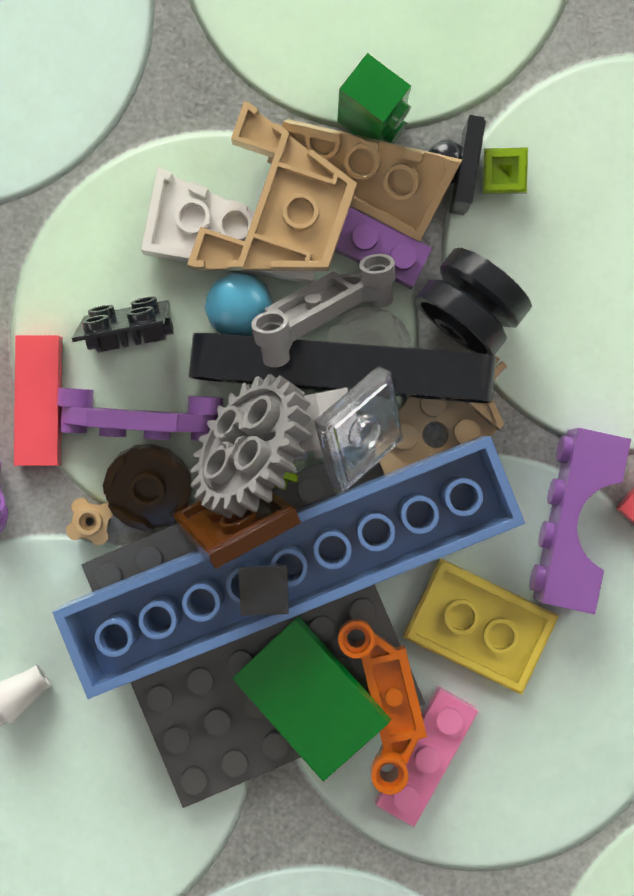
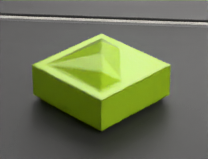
(505, 170)

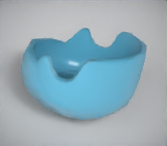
(236, 302)

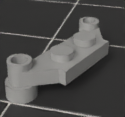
(319, 304)

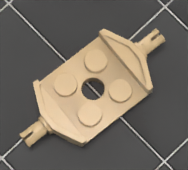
(459, 419)

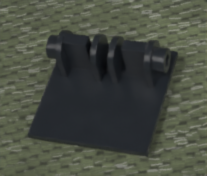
(104, 323)

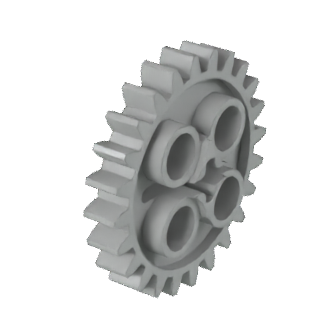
(251, 446)

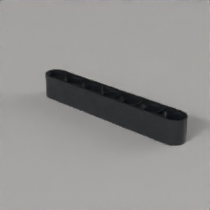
(342, 365)

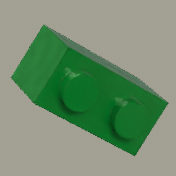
(374, 101)

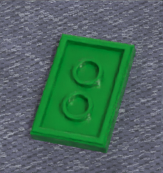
(311, 699)

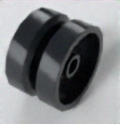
(473, 302)

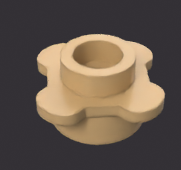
(80, 529)

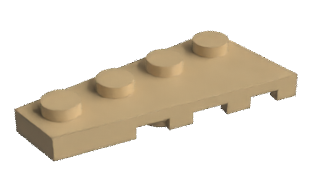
(392, 180)

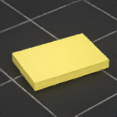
(480, 626)

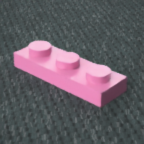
(446, 725)

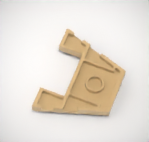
(296, 213)

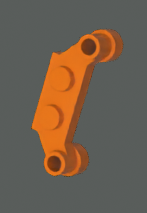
(394, 691)

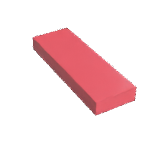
(36, 394)

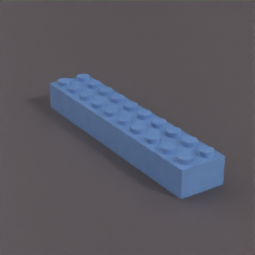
(335, 551)

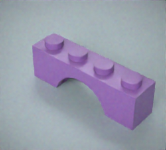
(565, 572)

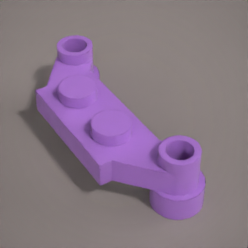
(79, 414)

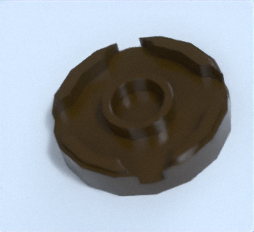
(147, 486)

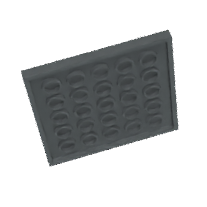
(195, 709)

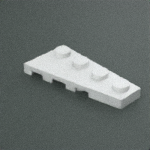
(182, 208)

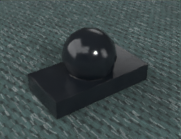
(470, 153)

